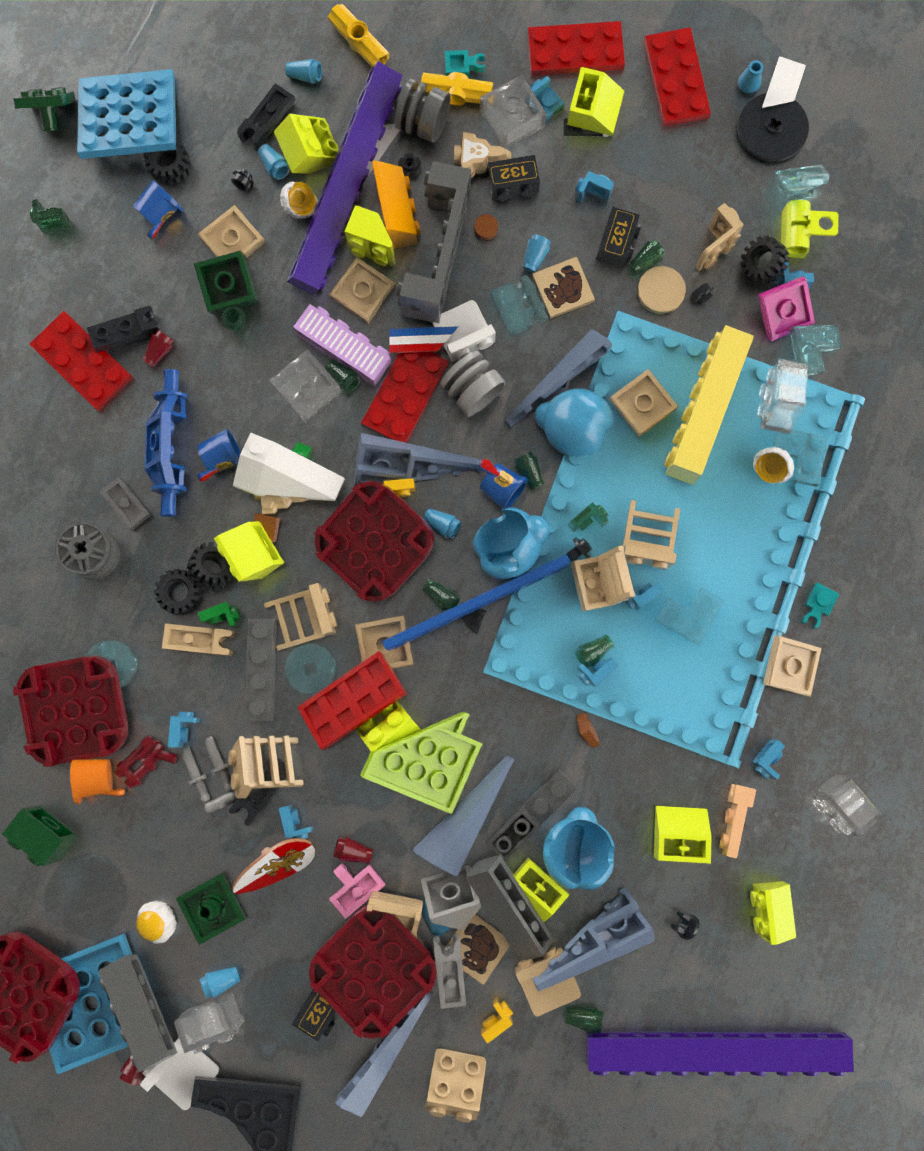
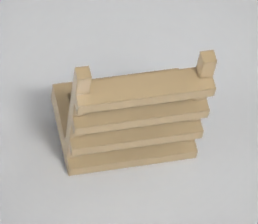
(647, 553)
(602, 580)
(320, 617)
(248, 765)
(405, 908)

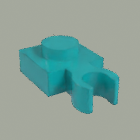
(460, 62)
(820, 602)

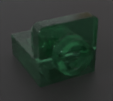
(48, 219)
(584, 519)

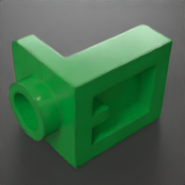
(216, 613)

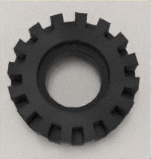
(170, 172)
(773, 268)
(206, 578)
(166, 601)

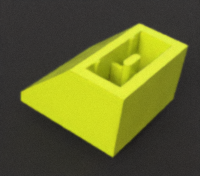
(595, 102)
(306, 143)
(368, 237)
(249, 551)
(387, 727)
(682, 834)
(540, 889)
(773, 912)

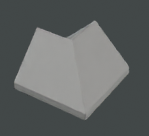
(450, 898)

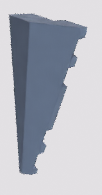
(584, 354)
(388, 459)
(453, 837)
(609, 936)
(365, 1083)

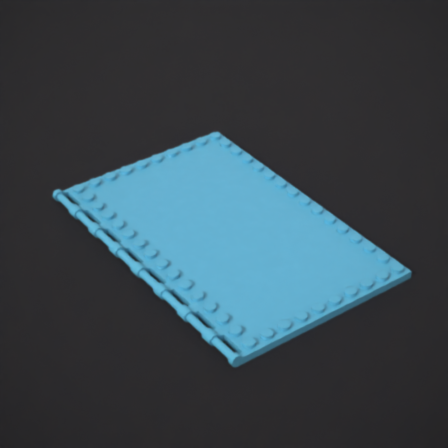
(728, 540)

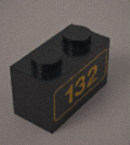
(513, 177)
(617, 237)
(315, 1017)

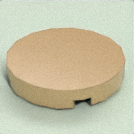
(661, 290)

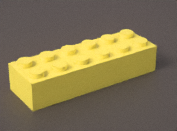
(709, 404)

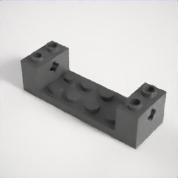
(449, 191)

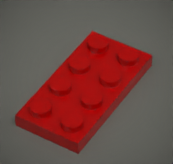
(573, 46)
(677, 76)
(73, 356)
(405, 394)
(351, 700)

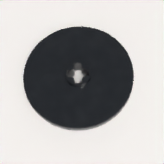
(764, 141)

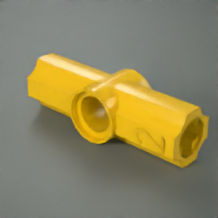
(350, 27)
(459, 86)

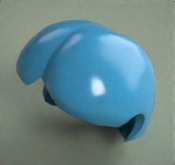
(575, 421)
(510, 543)
(579, 851)

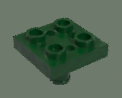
(45, 103)
(202, 912)

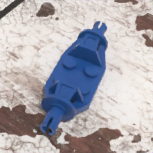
(165, 476)

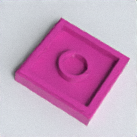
(786, 307)

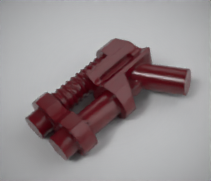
(149, 753)

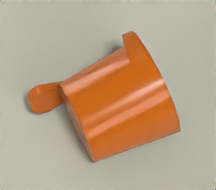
(92, 779)

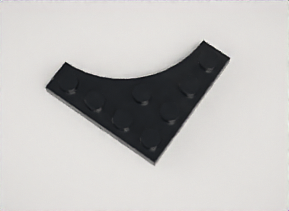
(259, 1110)

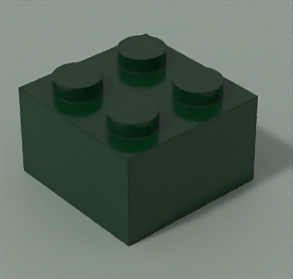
(226, 282)
(39, 836)

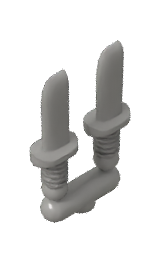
(197, 778)

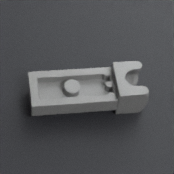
(449, 973)

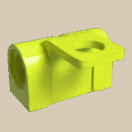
(800, 223)

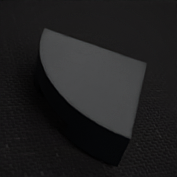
(474, 620)

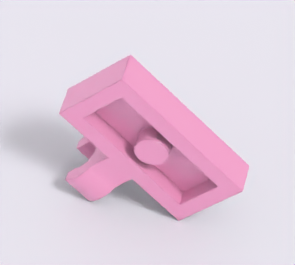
(355, 889)

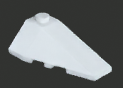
(277, 471)

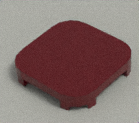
(374, 541)
(72, 710)
(372, 972)
(34, 996)

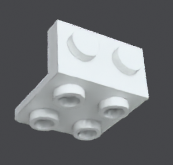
(472, 330)
(177, 1075)

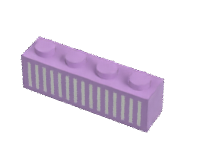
(343, 345)

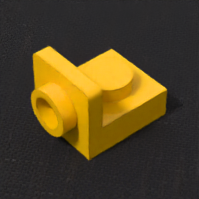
(402, 487)
(495, 1025)

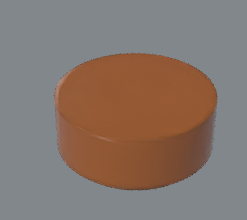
(486, 227)

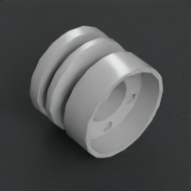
(468, 379)

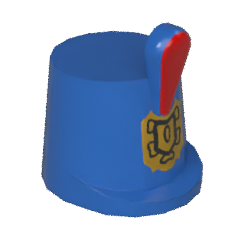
(156, 207)
(218, 454)
(501, 484)

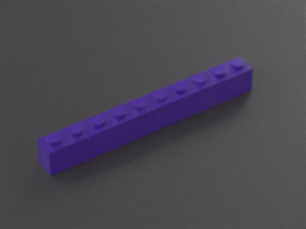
(345, 179)
(719, 1053)

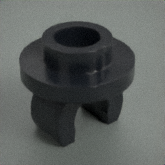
(582, 548)
(687, 926)

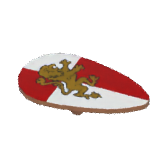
(275, 865)

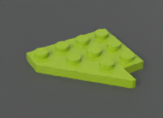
(427, 763)

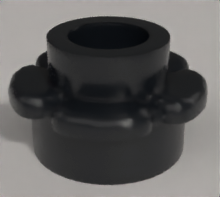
(412, 170)
(242, 179)
(702, 293)

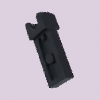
(266, 116)
(123, 329)
(258, 797)

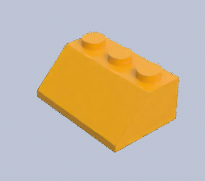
(396, 204)

